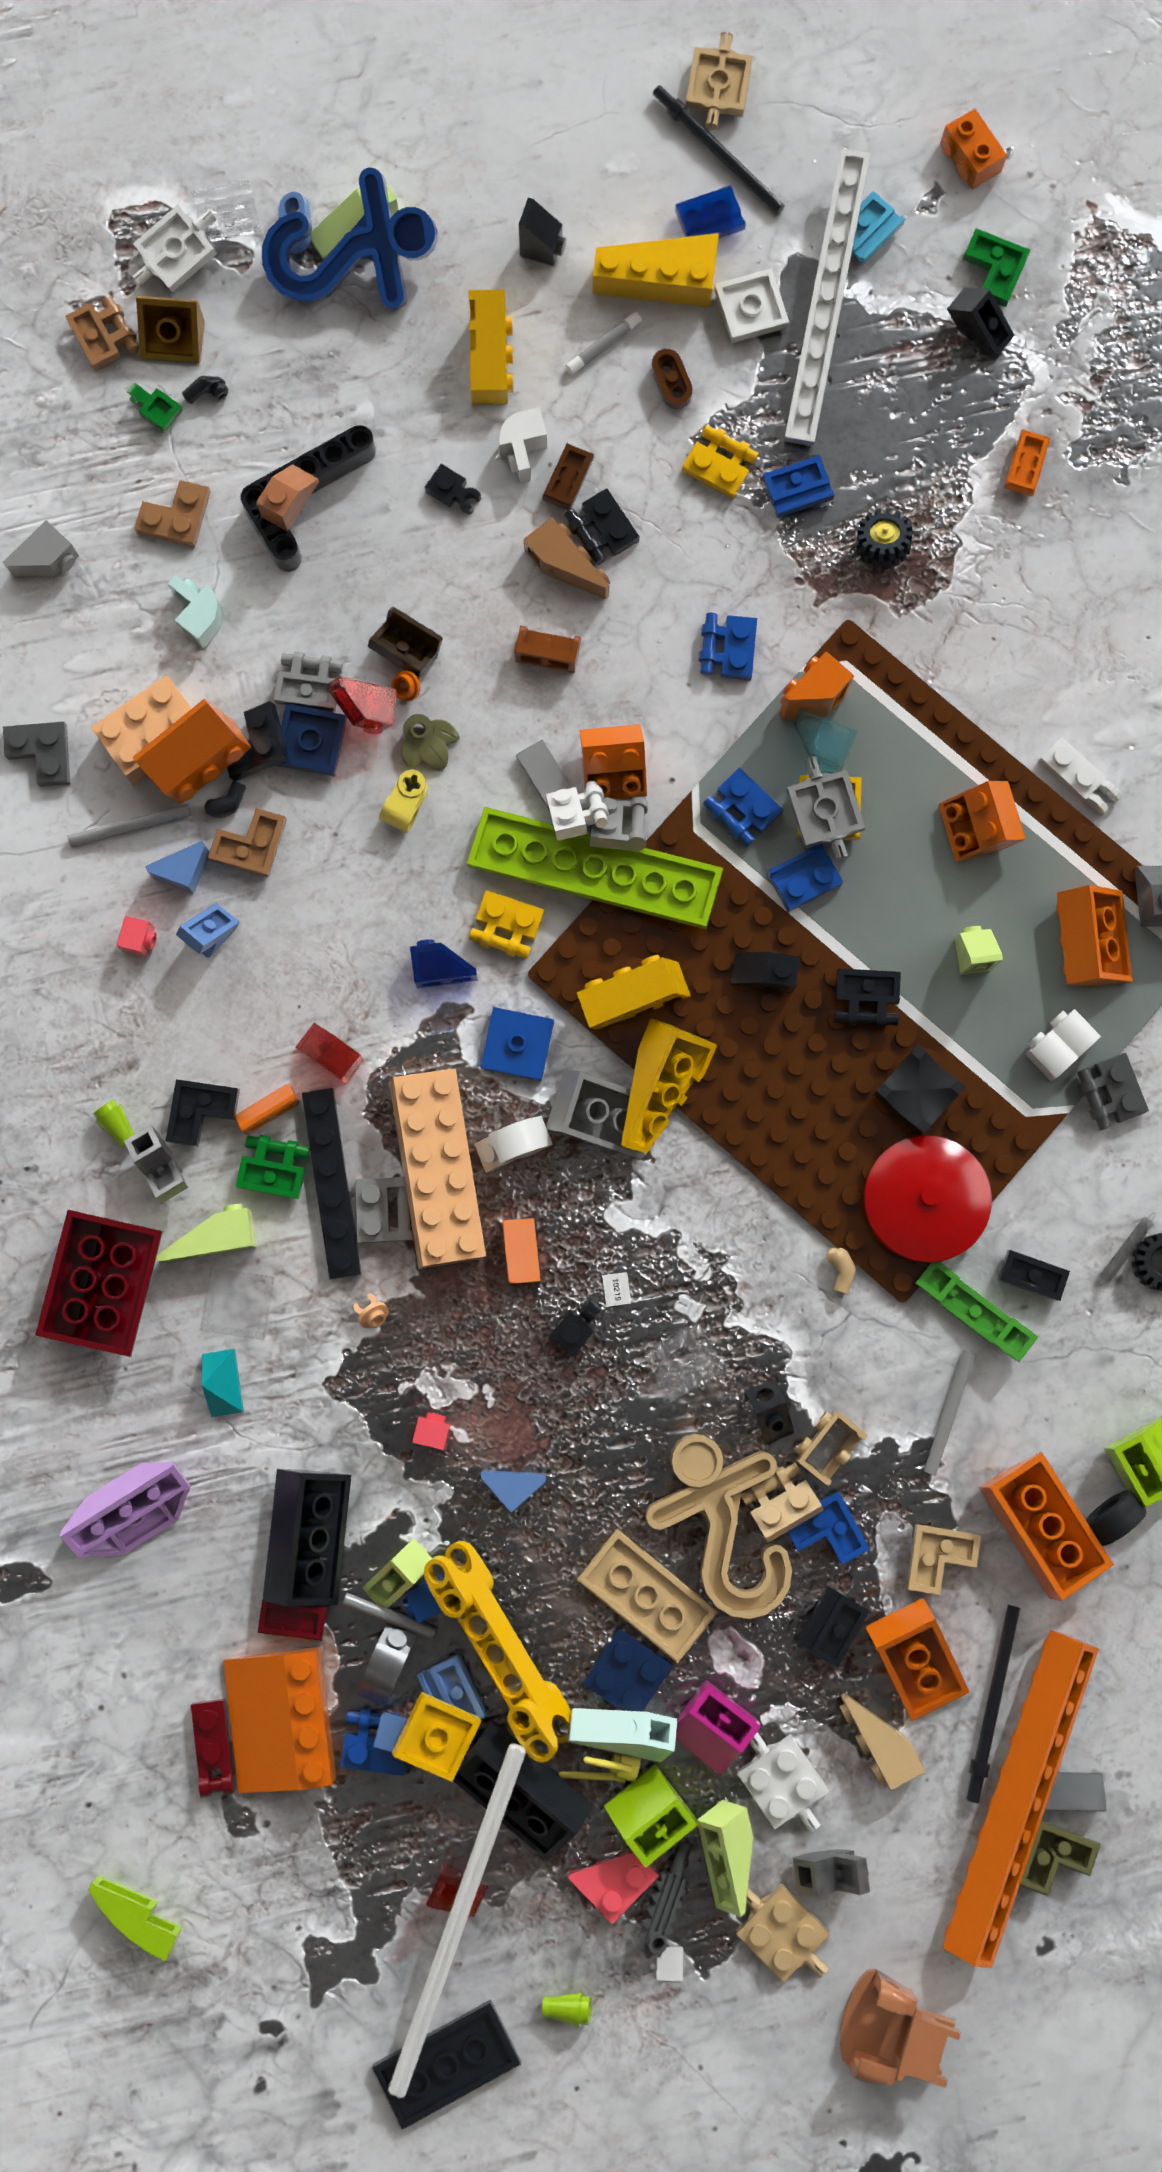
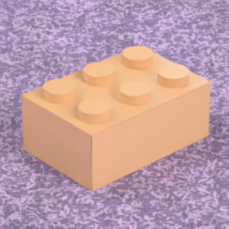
(139, 723)

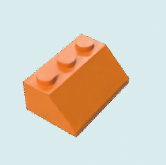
(192, 751)
(1094, 936)

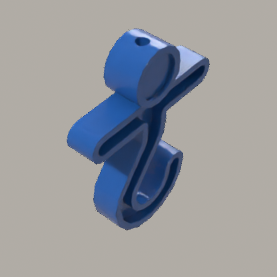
(375, 238)

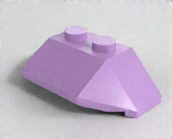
(127, 1511)

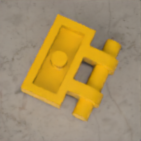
(715, 469)
(510, 916)

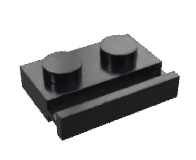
(832, 1626)

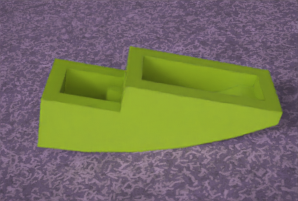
(135, 1918)

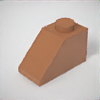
(286, 496)

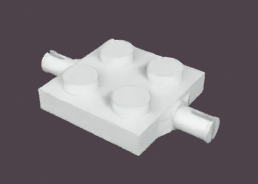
(175, 248)
(783, 1782)

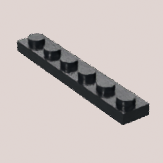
(331, 1183)

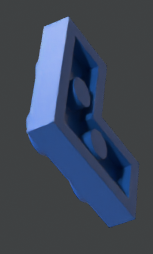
(837, 1526)

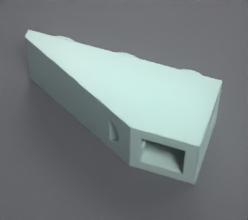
(624, 1732)

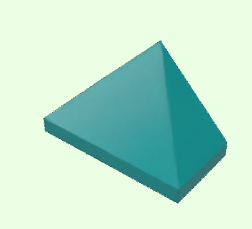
(221, 1383)

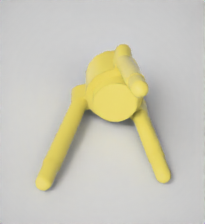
(621, 1767)

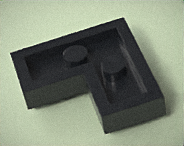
(265, 742)
(193, 1102)

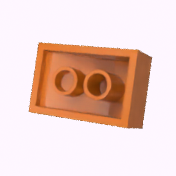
(917, 1659)

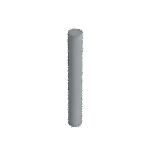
(389, 1616)

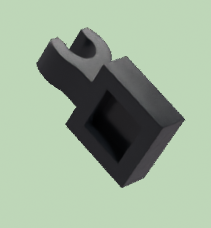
(574, 1330)

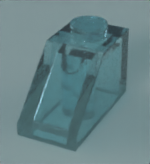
(824, 740)

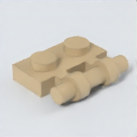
(787, 1509)

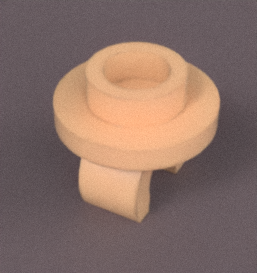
(372, 1315)

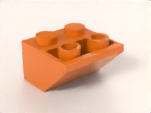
(818, 689)
(615, 760)
(982, 820)

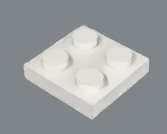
(751, 305)

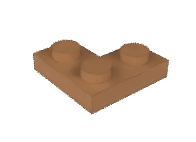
(175, 524)
(253, 852)

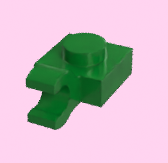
(155, 407)

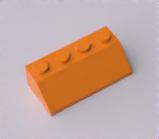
(1046, 1526)

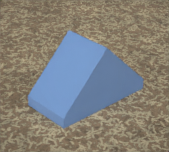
(181, 868)
(512, 1487)

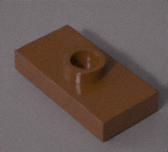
(568, 477)

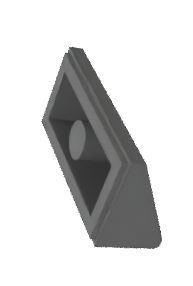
(1077, 1792)

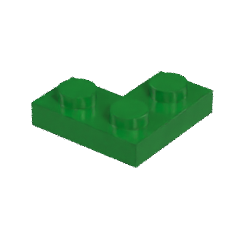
(1002, 259)

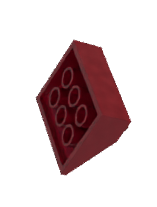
(99, 1283)

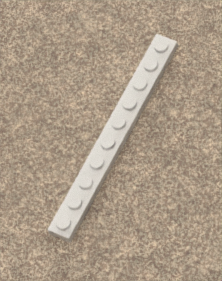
(827, 297)

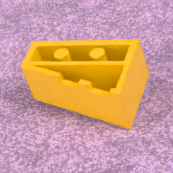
(489, 347)
(632, 991)

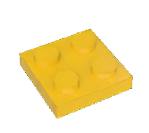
(436, 1736)

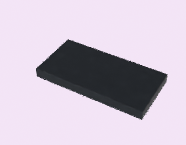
(451, 2064)

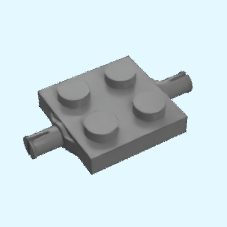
(825, 808)

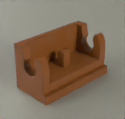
(547, 650)

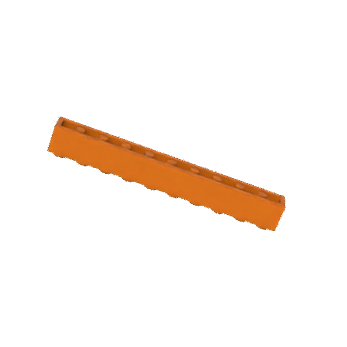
(1020, 1799)

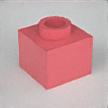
(136, 936)
(432, 1431)

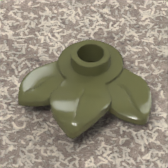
(430, 745)

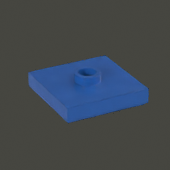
(517, 1044)

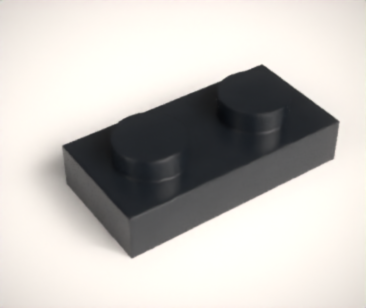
(1033, 1275)

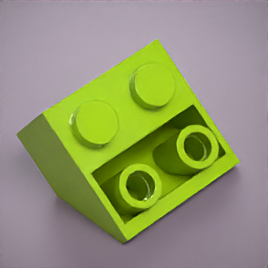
(650, 1815)

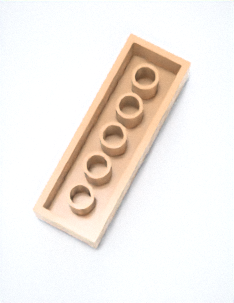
(437, 1168)

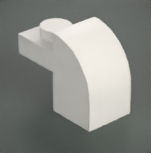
(521, 434)
(513, 1143)

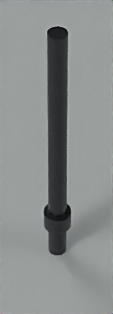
(679, 112)
(979, 1766)

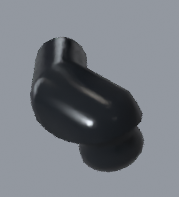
(206, 384)

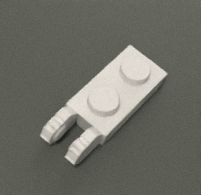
(1079, 775)

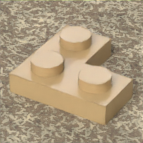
(934, 1548)

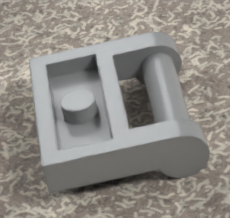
(611, 834)
(373, 1211)

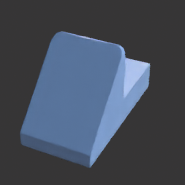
(208, 930)

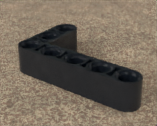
(326, 471)

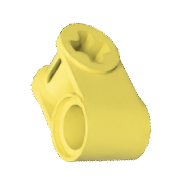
(401, 805)

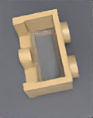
(829, 1446)

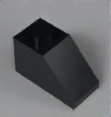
(540, 234)
(981, 320)
(765, 971)

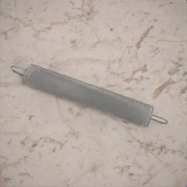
(1131, 1248)

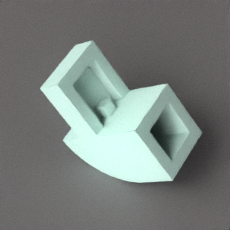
(203, 612)

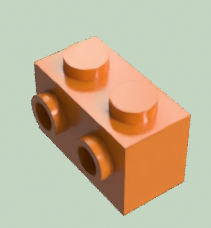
(973, 148)

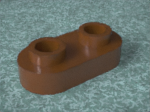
(671, 381)

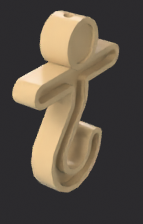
(717, 1496)

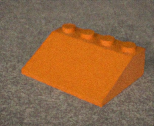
(280, 1721)

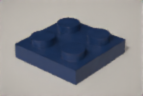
(312, 739)
(627, 1673)

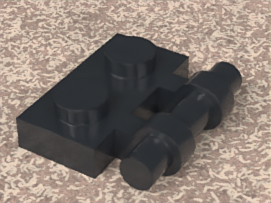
(609, 521)
(867, 987)

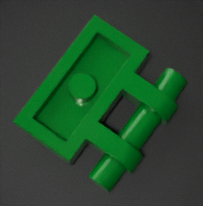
(269, 1176)

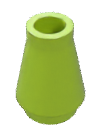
(114, 1122)
(568, 2008)

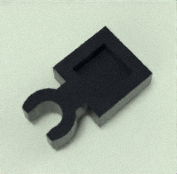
(449, 487)

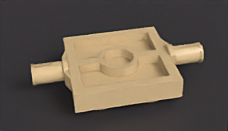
(719, 81)
(783, 1933)

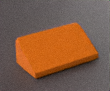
(267, 1109)
(521, 1251)

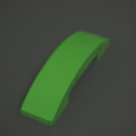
(976, 1311)

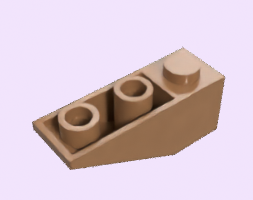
(560, 558)

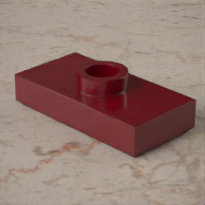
(292, 1621)

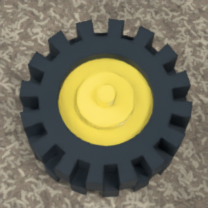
(884, 538)

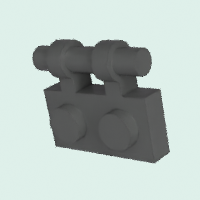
(1120, 1089)

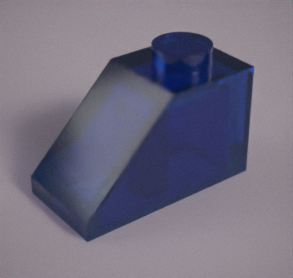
(438, 965)

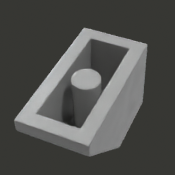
(42, 554)

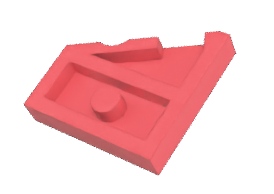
(614, 1883)

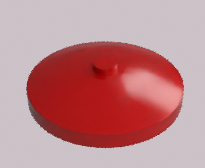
(927, 1199)

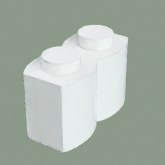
(1062, 1044)

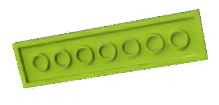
(628, 879)

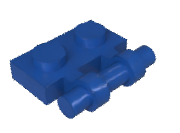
(738, 649)
(749, 800)
(359, 1750)

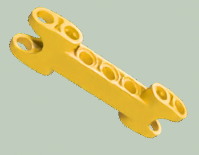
(532, 1701)

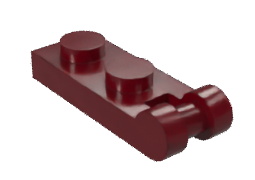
(212, 1746)

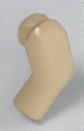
(844, 1265)

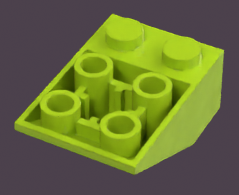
(1139, 1461)

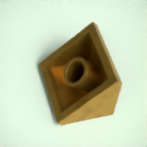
(170, 329)

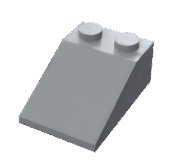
(591, 1111)

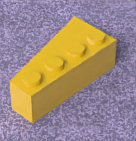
(658, 270)

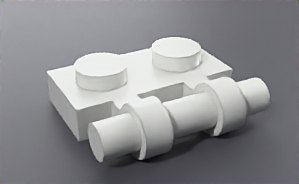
(567, 811)

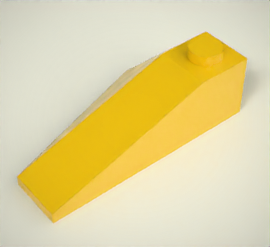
(663, 1073)

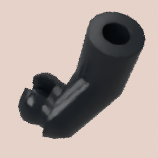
(227, 804)

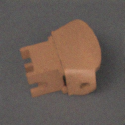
(888, 2030)

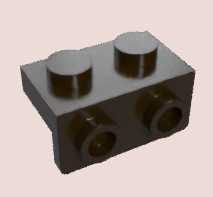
(406, 642)

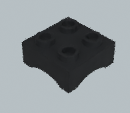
(919, 1090)

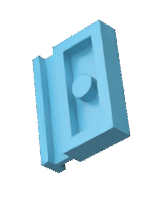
(875, 227)

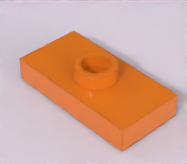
(1027, 462)

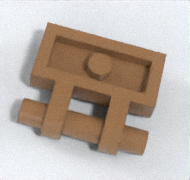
(93, 337)

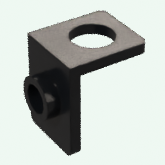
(773, 1414)

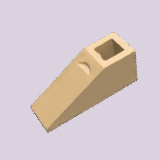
(891, 1751)

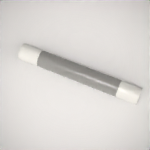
(603, 343)

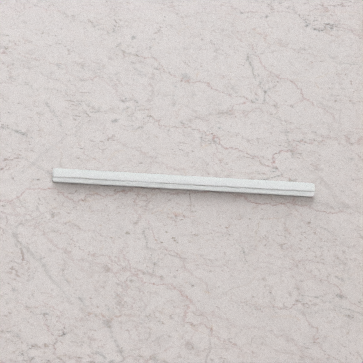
(457, 1920)

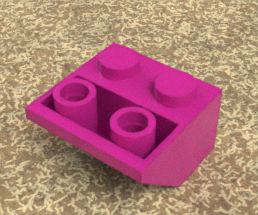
(715, 1727)

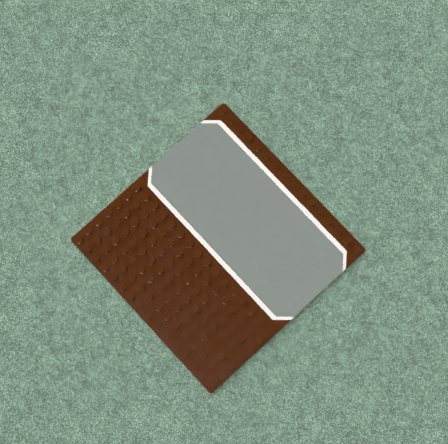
(789, 1082)

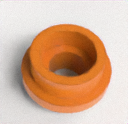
(407, 685)

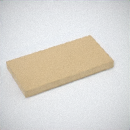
(647, 1595)

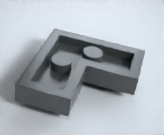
(47, 744)

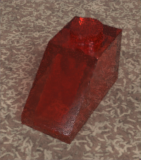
(364, 703)
(330, 1053)

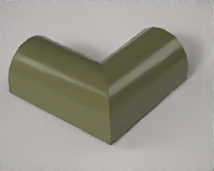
(1054, 1848)

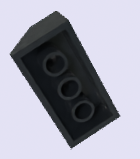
(306, 1538)
(541, 1806)

